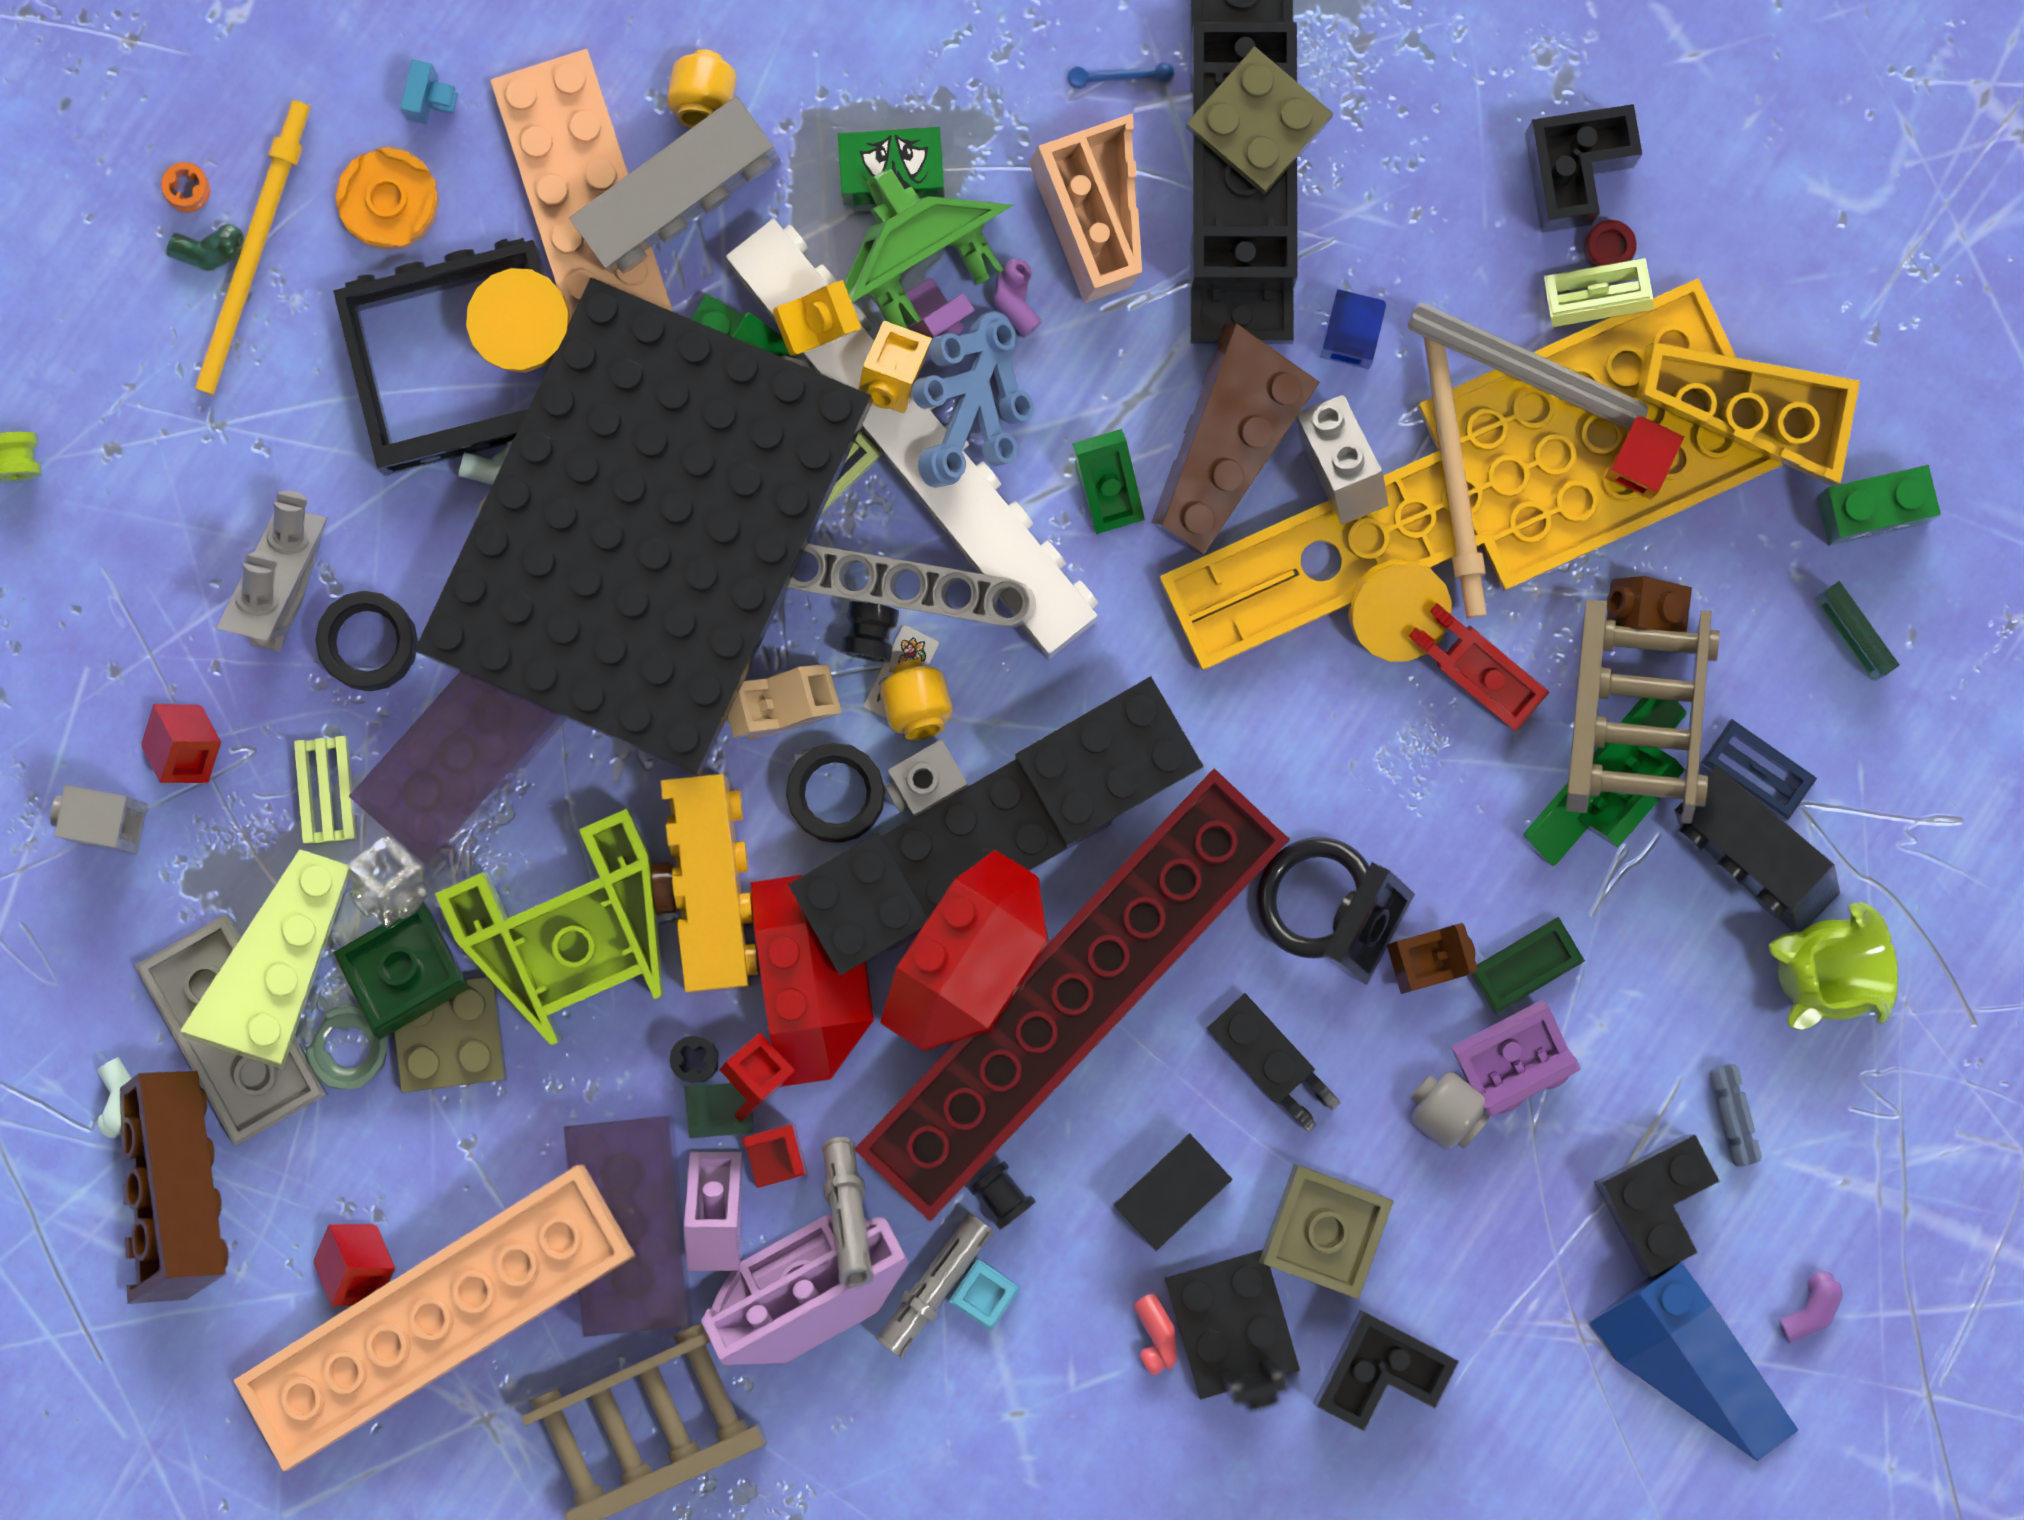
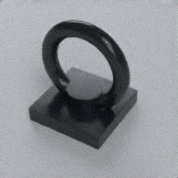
(1363, 920)

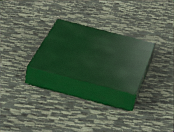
(401, 971)

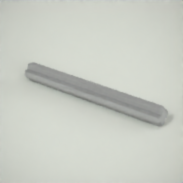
(1525, 365)

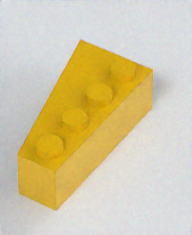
(1763, 406)
(709, 883)

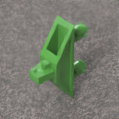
(911, 231)

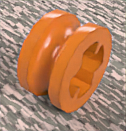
(171, 182)

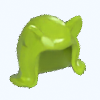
(1838, 968)

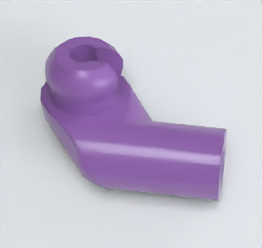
(1011, 295)
(1819, 1311)

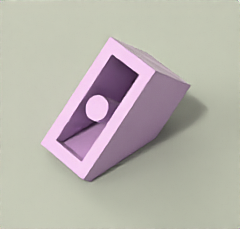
(714, 1211)

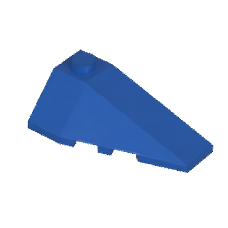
(1687, 1352)

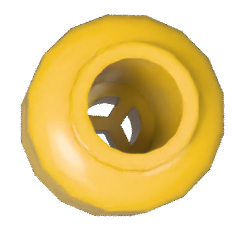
(700, 86)
(916, 700)

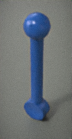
(1079, 77)

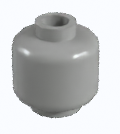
(1448, 1110)

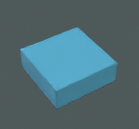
(984, 1294)

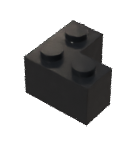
(1568, 153)
(1644, 1197)
(1372, 1359)

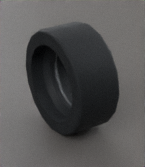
(333, 620)
(825, 755)

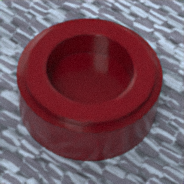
(1609, 243)

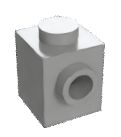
(925, 779)

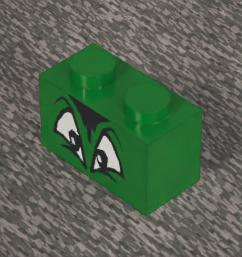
(910, 153)
(1878, 505)

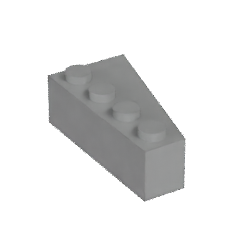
(675, 187)

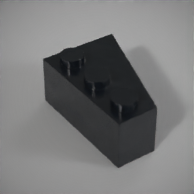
(1761, 852)

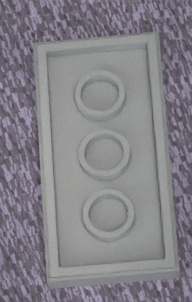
(241, 1090)

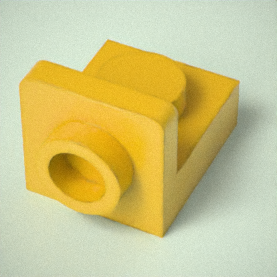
(816, 318)
(893, 366)

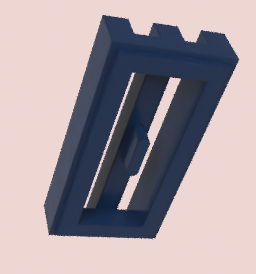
(1795, 796)

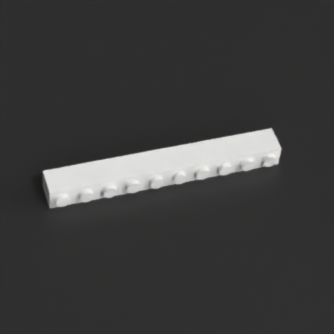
(971, 510)

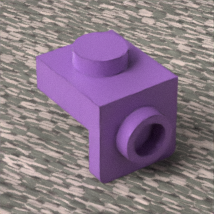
(936, 312)

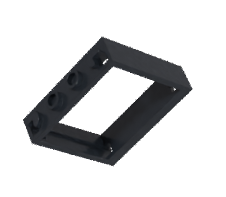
(409, 282)

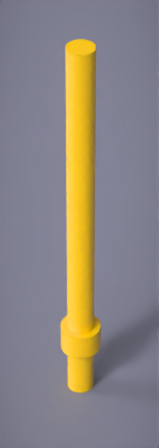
(284, 152)

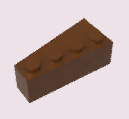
(1236, 425)
(170, 1188)

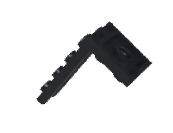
(1234, 1330)

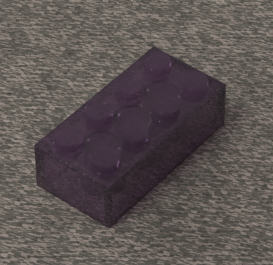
(453, 765)
(640, 1183)

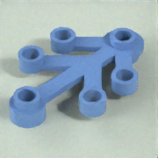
(993, 343)

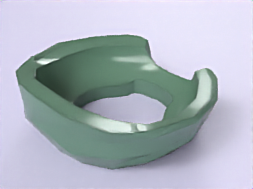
(323, 1063)

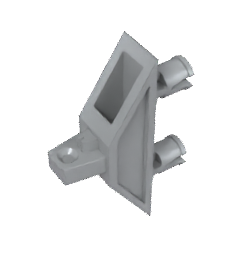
(275, 575)

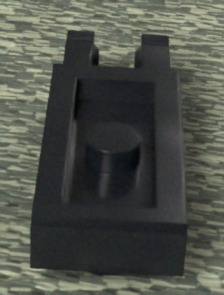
(1269, 1058)

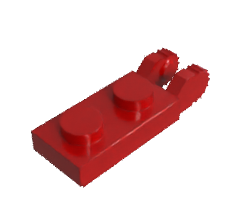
(1483, 670)

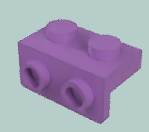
(1516, 1058)

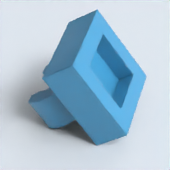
(425, 92)

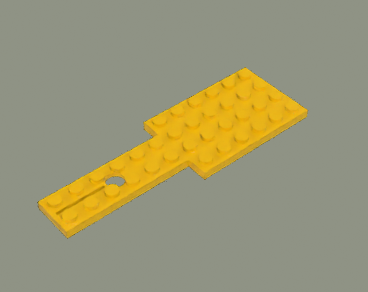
(1530, 480)

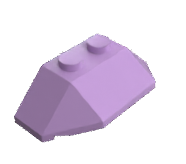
(793, 1296)

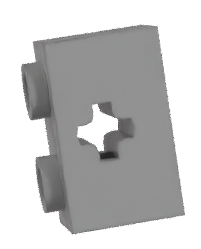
(1342, 459)
(98, 819)

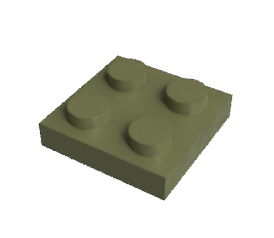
(1259, 120)
(454, 1042)
(1326, 1231)

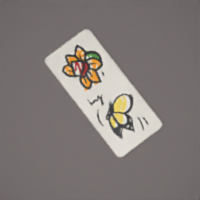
(908, 646)

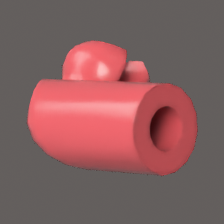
(1162, 1333)

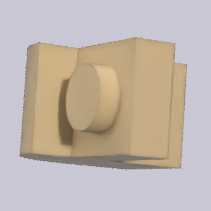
(784, 702)

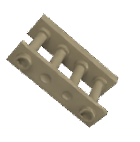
(1594, 730)
(686, 1456)

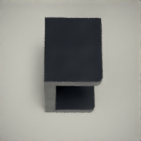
(1172, 1192)

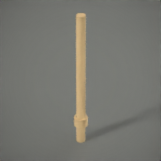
(1468, 563)

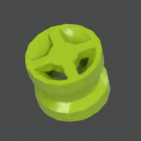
(17, 456)

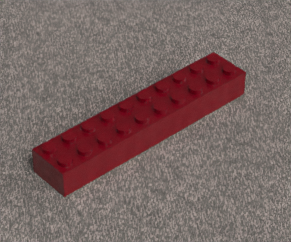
(1073, 994)

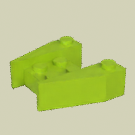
(571, 941)

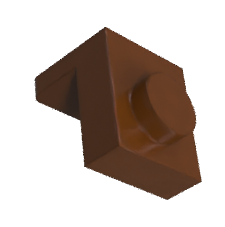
(1649, 604)
(1432, 958)

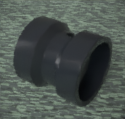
(869, 631)

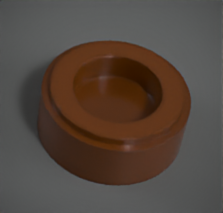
(663, 887)

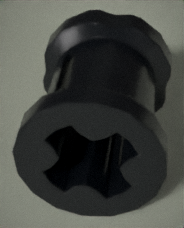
(678, 1059)
(1002, 1195)

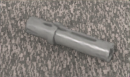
(845, 1193)
(928, 1293)

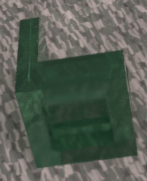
(713, 1110)

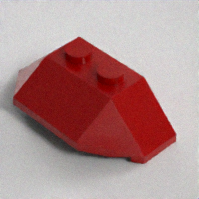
(968, 955)
(809, 1007)

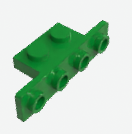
(1610, 814)

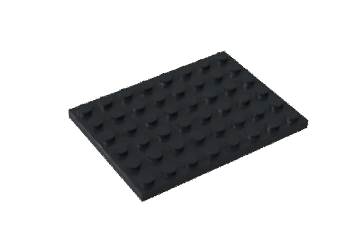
(644, 526)

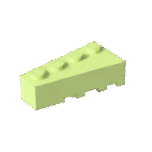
(269, 974)

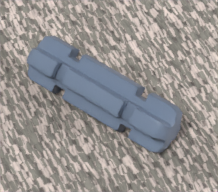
(1735, 1115)

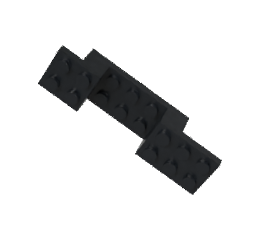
(1240, 238)
(1025, 810)

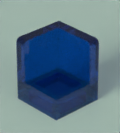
(1353, 329)

